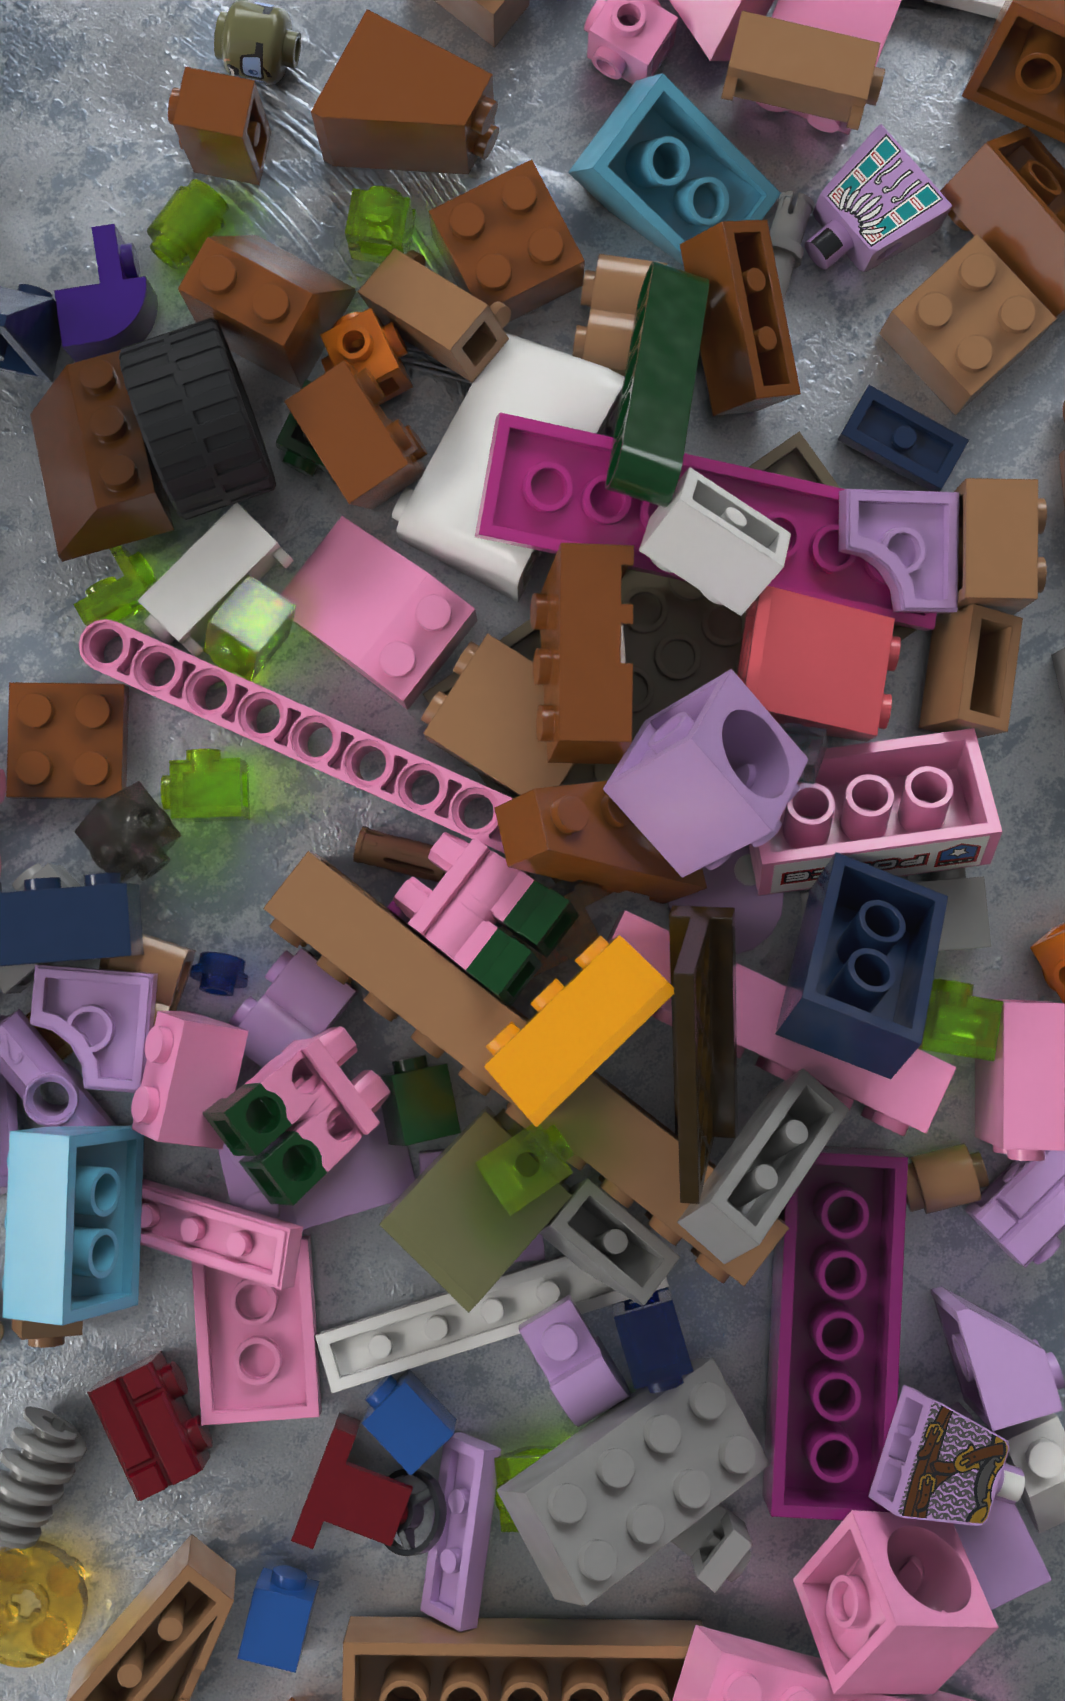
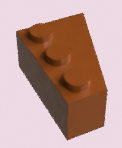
(583, 655)
(586, 837)

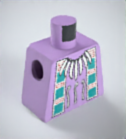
(875, 206)

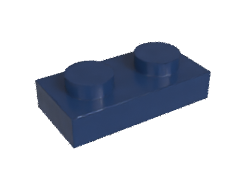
(903, 439)

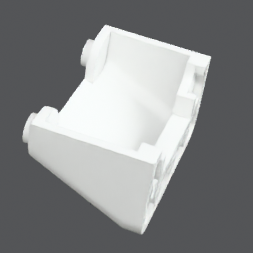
(446, 503)

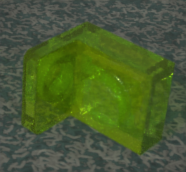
(118, 598)

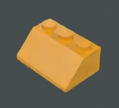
(576, 1026)

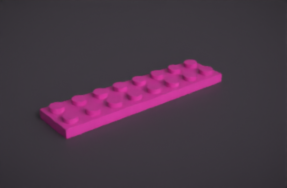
(550, 490)

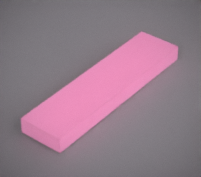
(220, 1235)

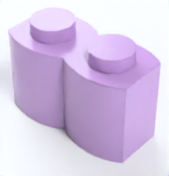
(294, 1007)

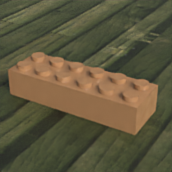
(513, 1659)

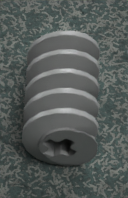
(36, 1475)

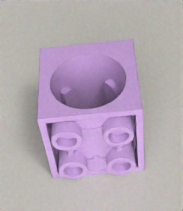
(708, 775)

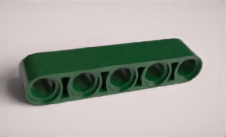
(658, 385)

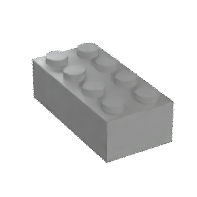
(632, 1482)

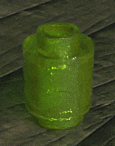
(186, 222)

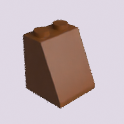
(404, 104)
(265, 302)

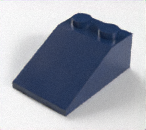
(29, 332)

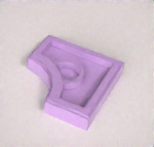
(909, 541)
(101, 1017)

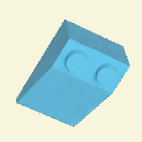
(669, 168)

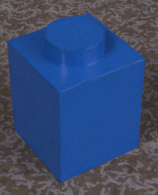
(407, 1420)
(279, 1618)

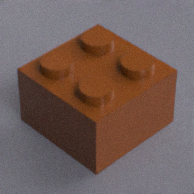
(508, 242)

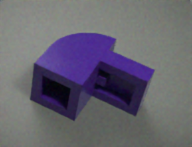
(110, 313)

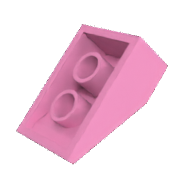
(378, 611)

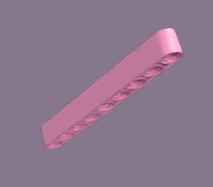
(291, 735)

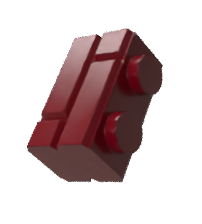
(151, 1424)

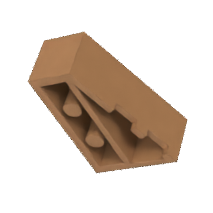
(163, 1634)

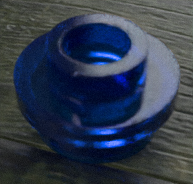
(219, 973)

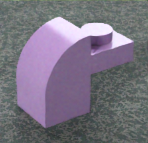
(574, 1362)

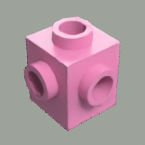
(629, 37)

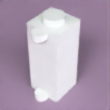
(207, 576)

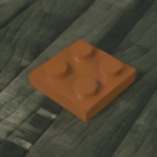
(67, 740)

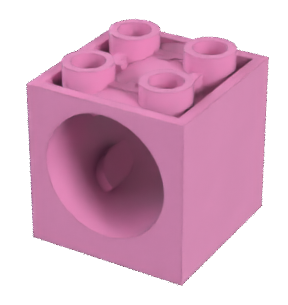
(893, 1604)

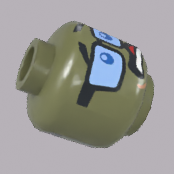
(256, 41)

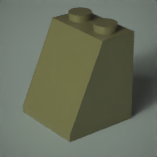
(457, 1223)

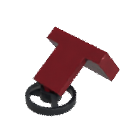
(367, 1500)

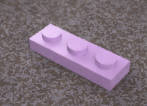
(459, 1557)

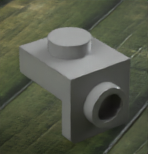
(717, 1547)

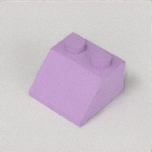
(997, 1366)

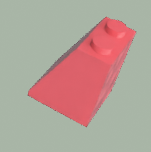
(819, 663)

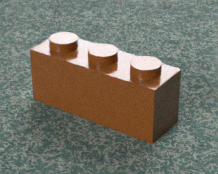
(745, 321)

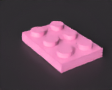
(256, 1346)

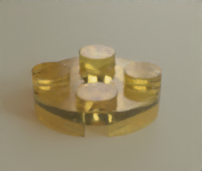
(63, 1599)

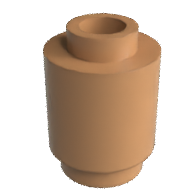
(945, 1179)

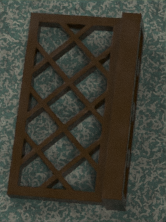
(703, 1036)

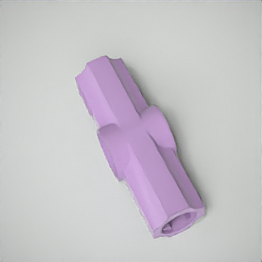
(31, 1061)

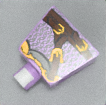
(942, 1465)

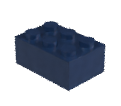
(863, 966)

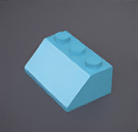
(72, 1223)

